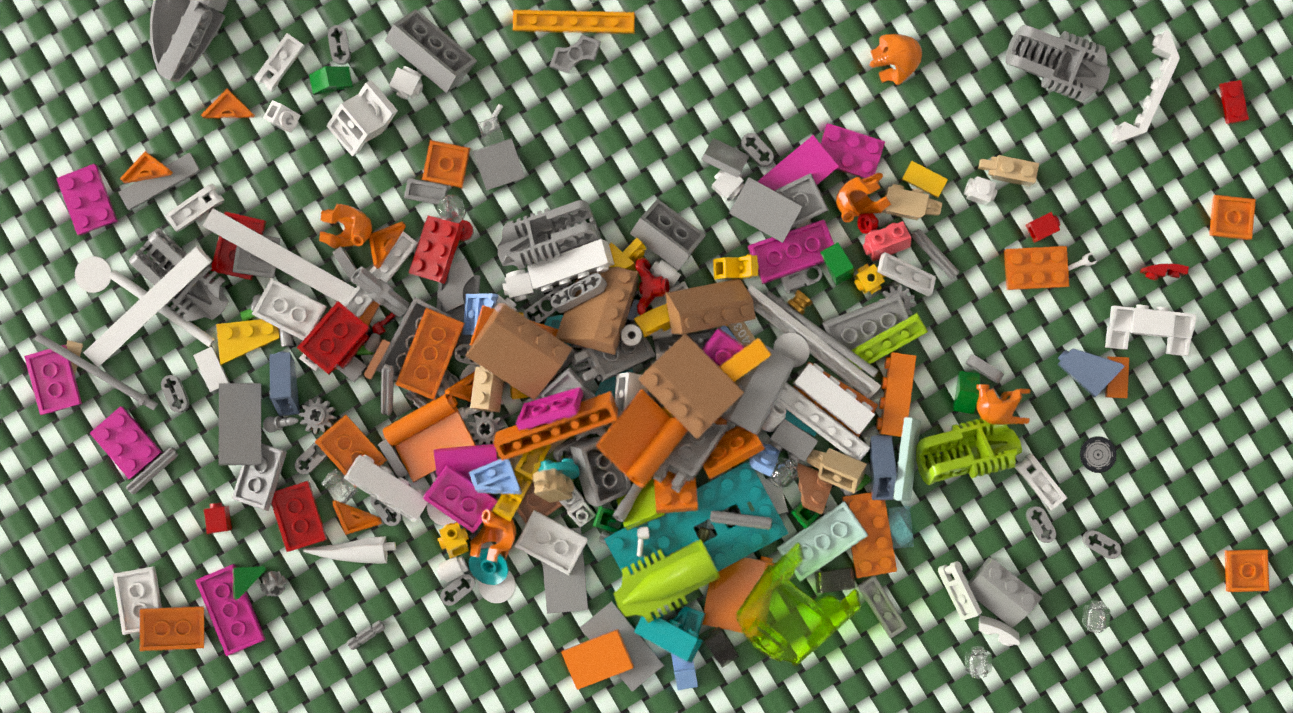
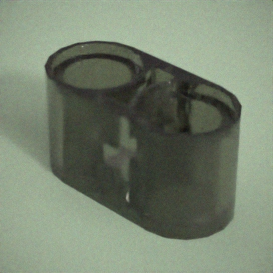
(834, 580)
(720, 647)

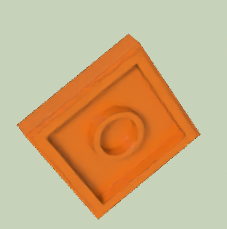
(446, 164)
(1232, 217)
(1246, 570)

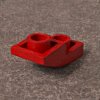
(1158, 271)

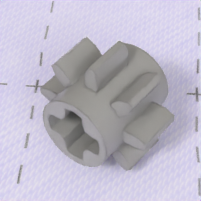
(273, 583)

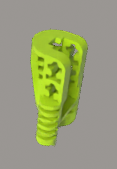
(968, 449)
(664, 581)

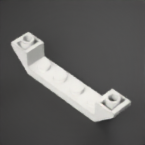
(1164, 47)

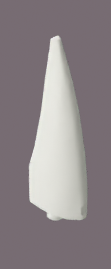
(361, 551)

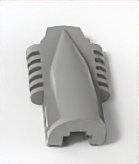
(1064, 62)
(545, 234)
(200, 297)

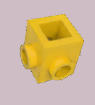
(862, 282)
(453, 539)

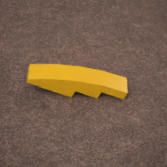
(654, 320)
(526, 467)

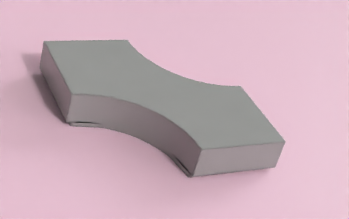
(566, 58)
(453, 294)

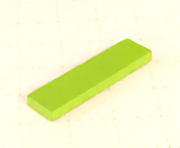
(890, 339)

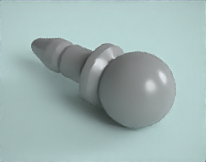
(276, 423)

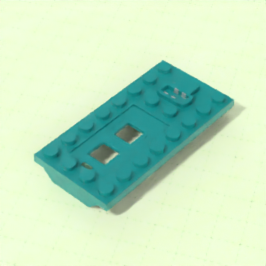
(676, 529)

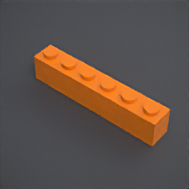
(590, 414)

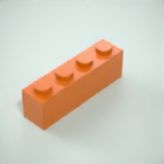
(897, 393)

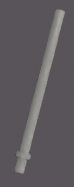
(823, 335)
(142, 399)

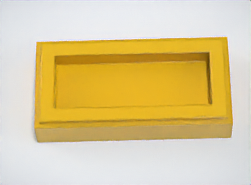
(924, 179)

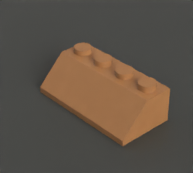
(709, 306)

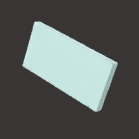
(907, 459)
(825, 539)

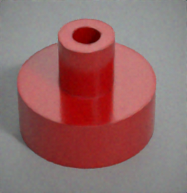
(867, 222)
(468, 231)

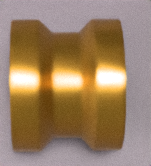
(799, 302)

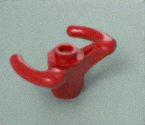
(650, 286)

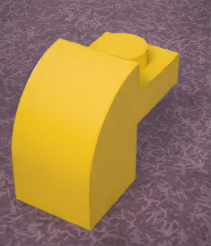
(628, 256)
(735, 267)

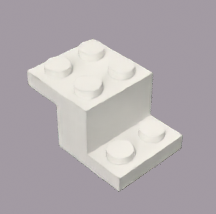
(362, 118)

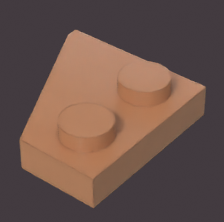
(813, 489)

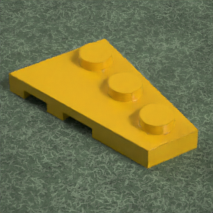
(243, 337)

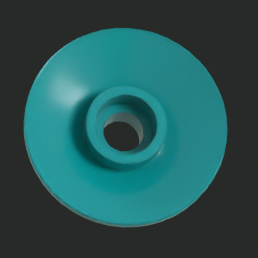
(488, 573)

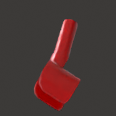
(378, 327)

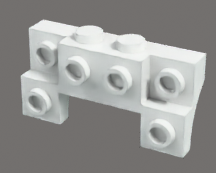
(1159, 323)

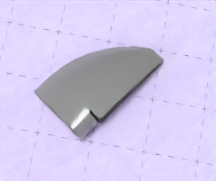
(182, 33)

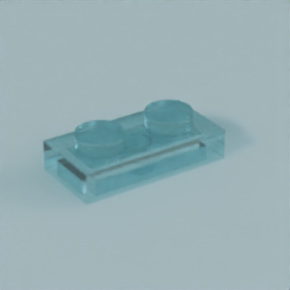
(901, 527)

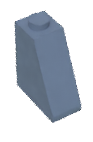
(1089, 370)
(283, 384)
(882, 467)

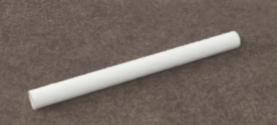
(165, 311)

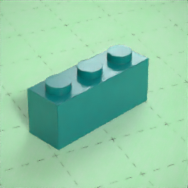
(670, 636)

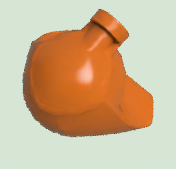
(900, 51)
(853, 197)
(356, 223)
(999, 410)
(494, 530)

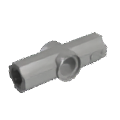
(380, 291)

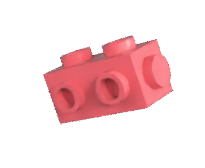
(889, 240)

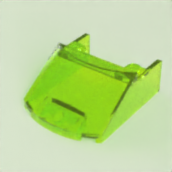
(786, 620)

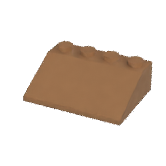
(602, 318)
(518, 351)
(691, 386)

